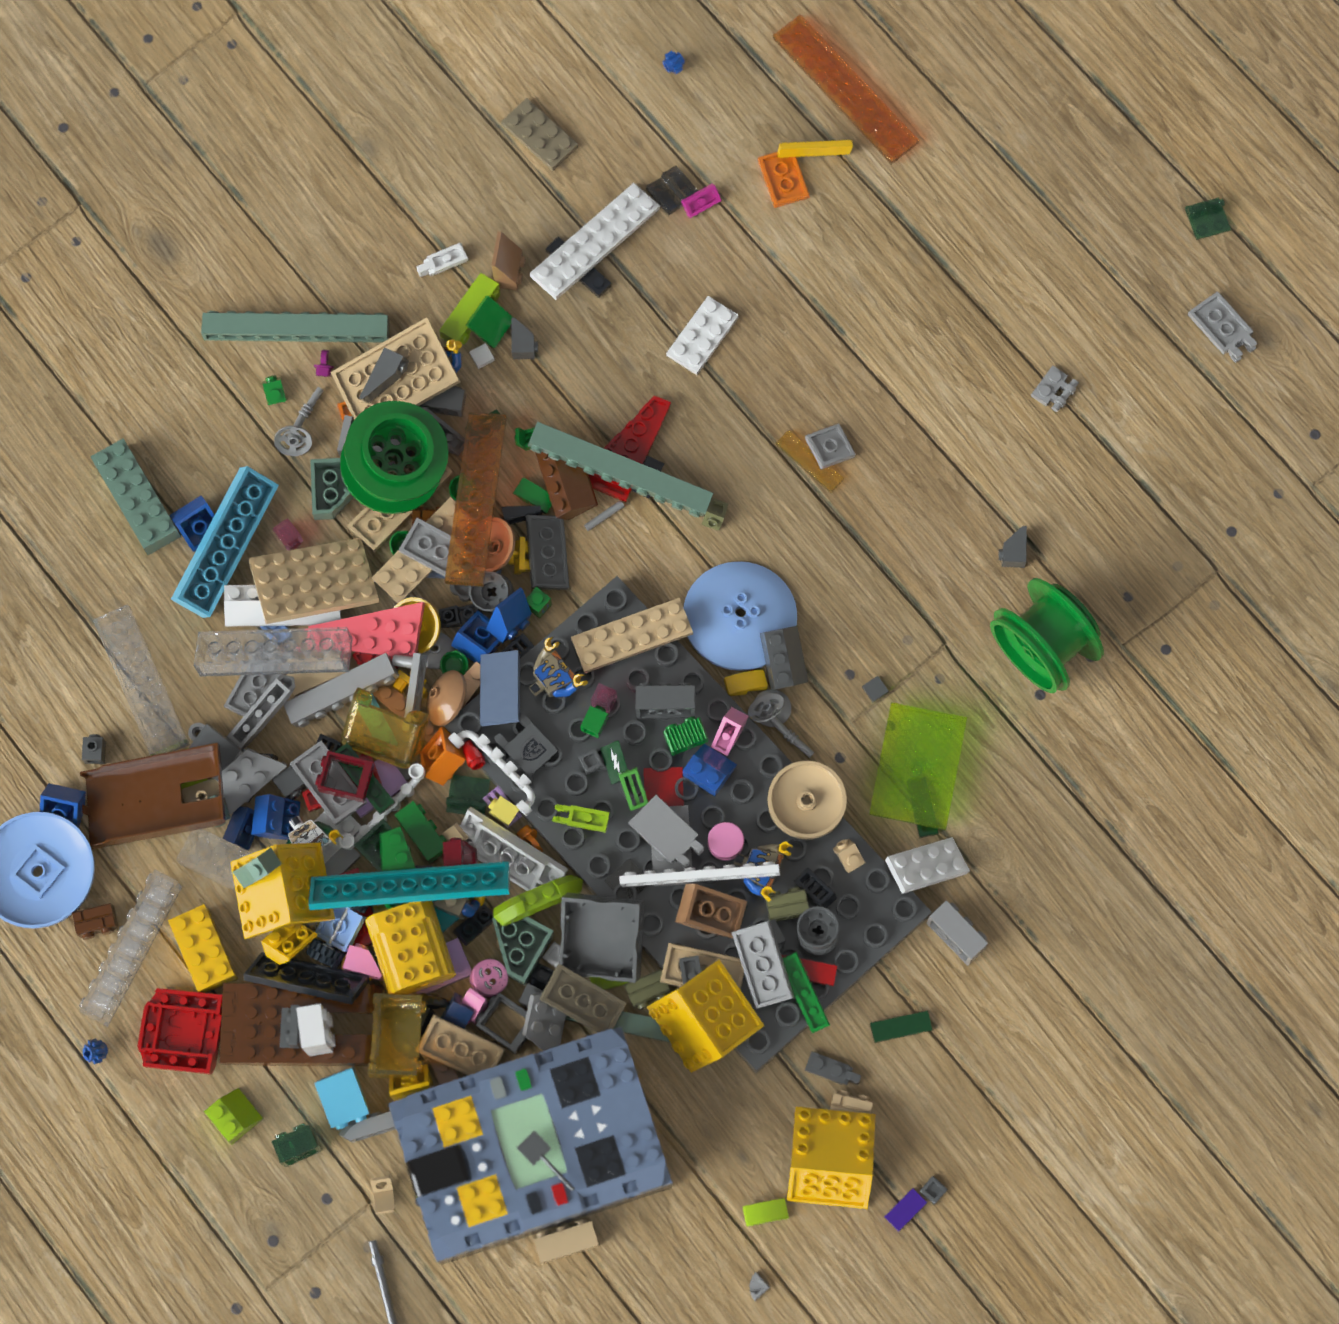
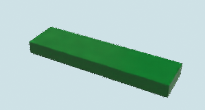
(805, 993)

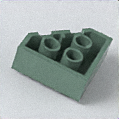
(328, 489)
(522, 946)

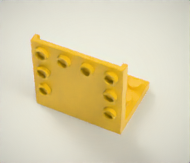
(284, 893)
(705, 1017)
(832, 1157)

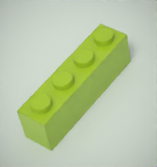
(455, 325)

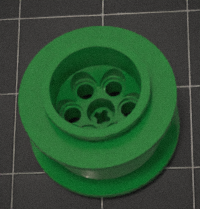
(389, 487)
(1047, 635)

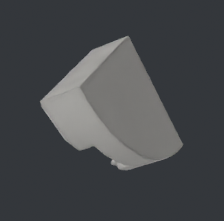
(757, 1286)

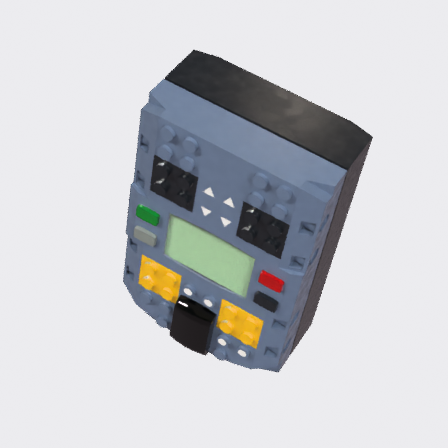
(466, 1133)

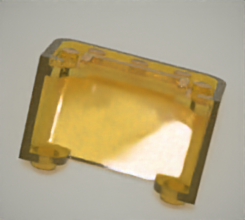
(384, 733)
(396, 1036)

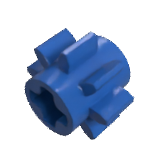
(673, 62)
(95, 1051)

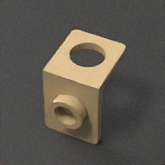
(383, 1196)

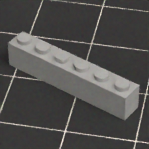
(340, 690)

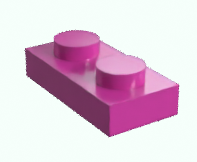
(701, 200)

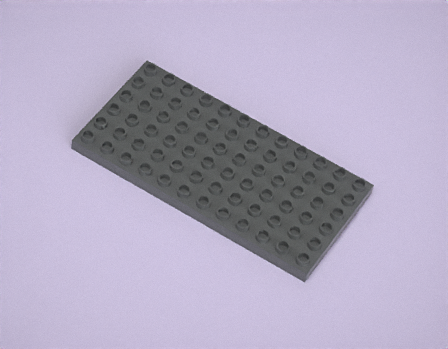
(868, 901)

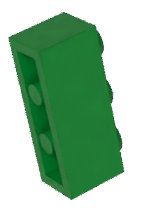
(421, 831)

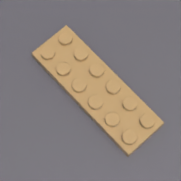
(377, 527)
(402, 574)
(631, 635)

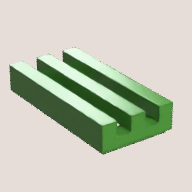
(628, 773)

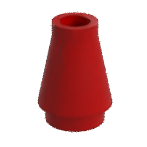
(473, 756)

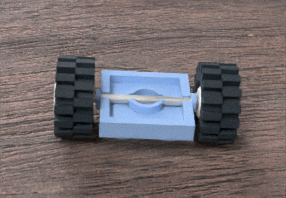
(337, 933)

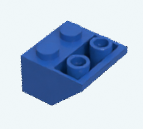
(273, 816)

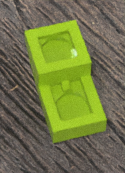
(765, 1212)

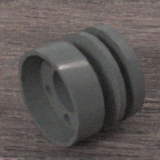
(482, 597)
(810, 922)

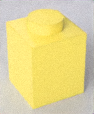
(503, 810)

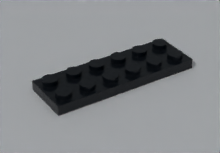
(307, 979)

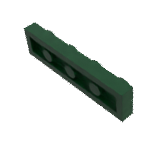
(376, 793)

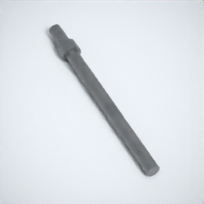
(377, 1261)

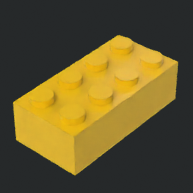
(202, 949)

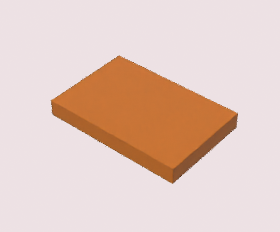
(783, 179)

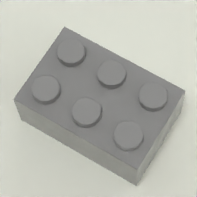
(957, 932)

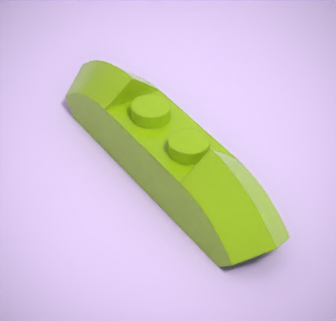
(536, 899)

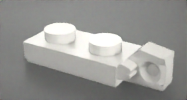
(443, 260)

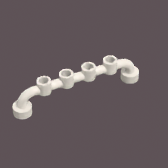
(496, 756)
(417, 773)

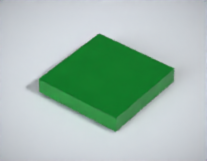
(490, 321)

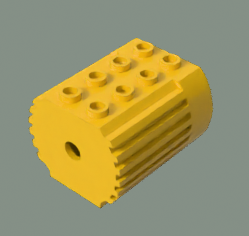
(410, 947)

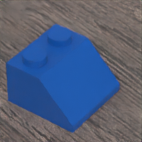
(193, 521)
(510, 617)
(474, 639)
(709, 769)
(63, 802)

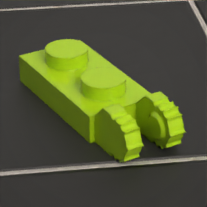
(583, 818)

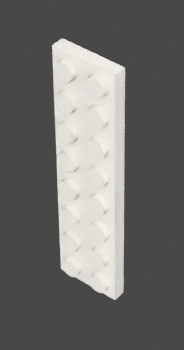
(594, 241)

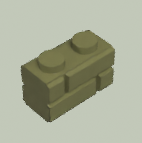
(787, 905)
(646, 990)

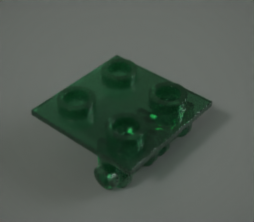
(1208, 218)
(467, 793)

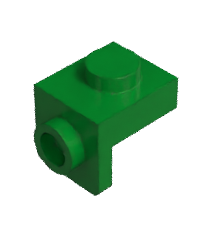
(274, 390)
(523, 437)

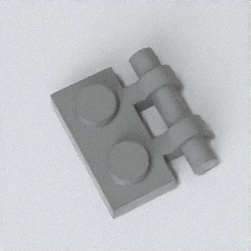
(1050, 385)

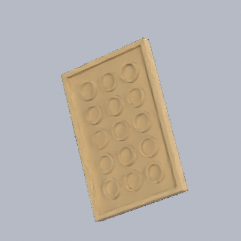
(426, 377)
(313, 580)

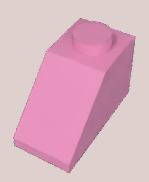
(729, 731)
(361, 961)
(476, 1002)

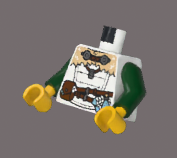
(312, 833)

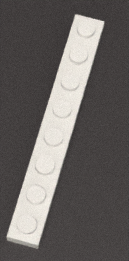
(692, 875)

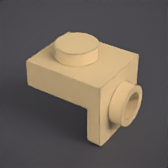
(848, 855)

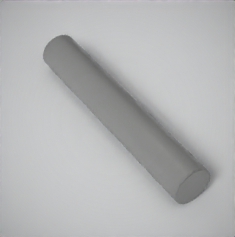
(604, 515)

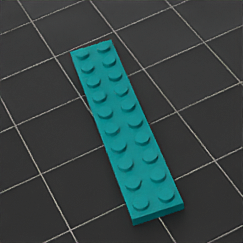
(409, 885)

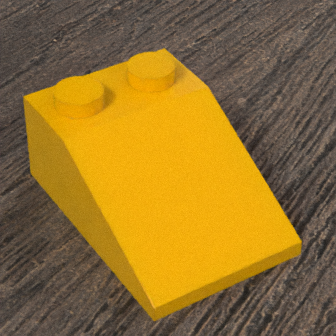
(402, 1087)

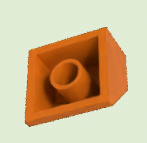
(441, 757)

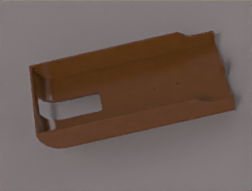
(144, 796)
(257, 1044)

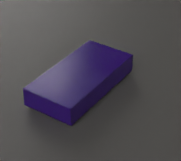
(905, 1210)

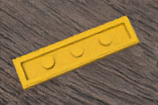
(815, 148)

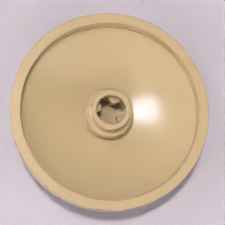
(807, 800)

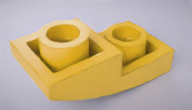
(747, 681)

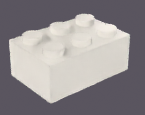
(315, 1030)

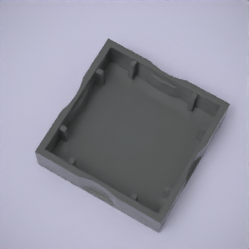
(602, 936)

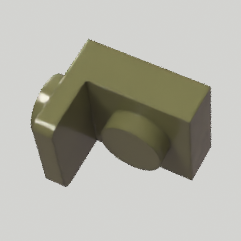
(715, 514)

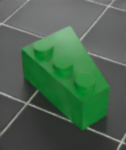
(394, 851)

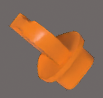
(529, 836)

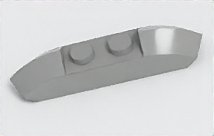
(262, 711)
(375, 1125)

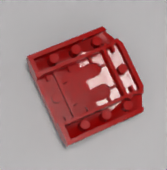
(181, 1031)

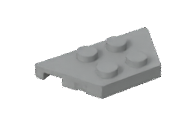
(247, 776)
(543, 1023)

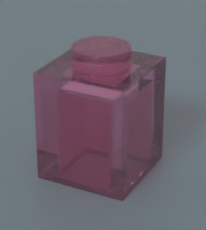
(288, 535)
(604, 697)

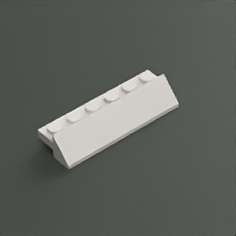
(244, 609)
(496, 844)

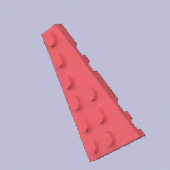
(384, 631)

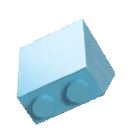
(342, 1098)

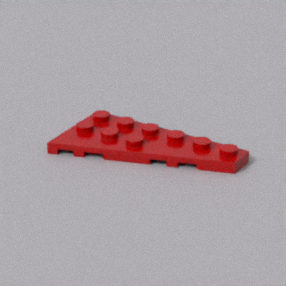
(634, 443)

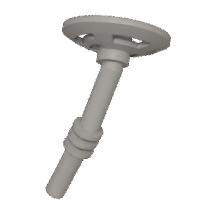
(294, 435)
(770, 715)

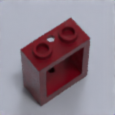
(326, 762)
(459, 853)

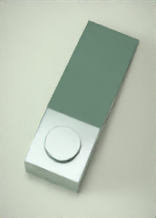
(257, 868)

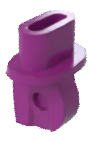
(324, 369)

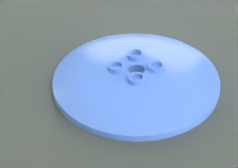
(721, 634)
(67, 866)

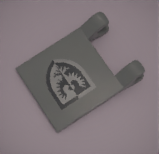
(529, 748)

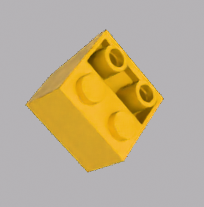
(286, 942)

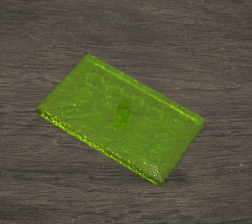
(918, 766)

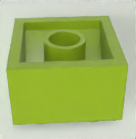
(233, 1115)

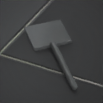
(534, 1149)

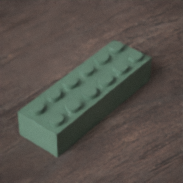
(135, 496)

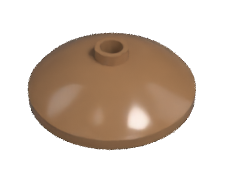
(501, 545)
(446, 697)

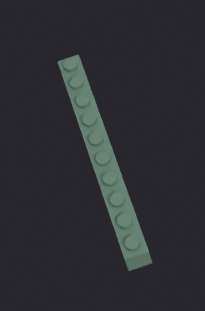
(295, 327)
(620, 469)

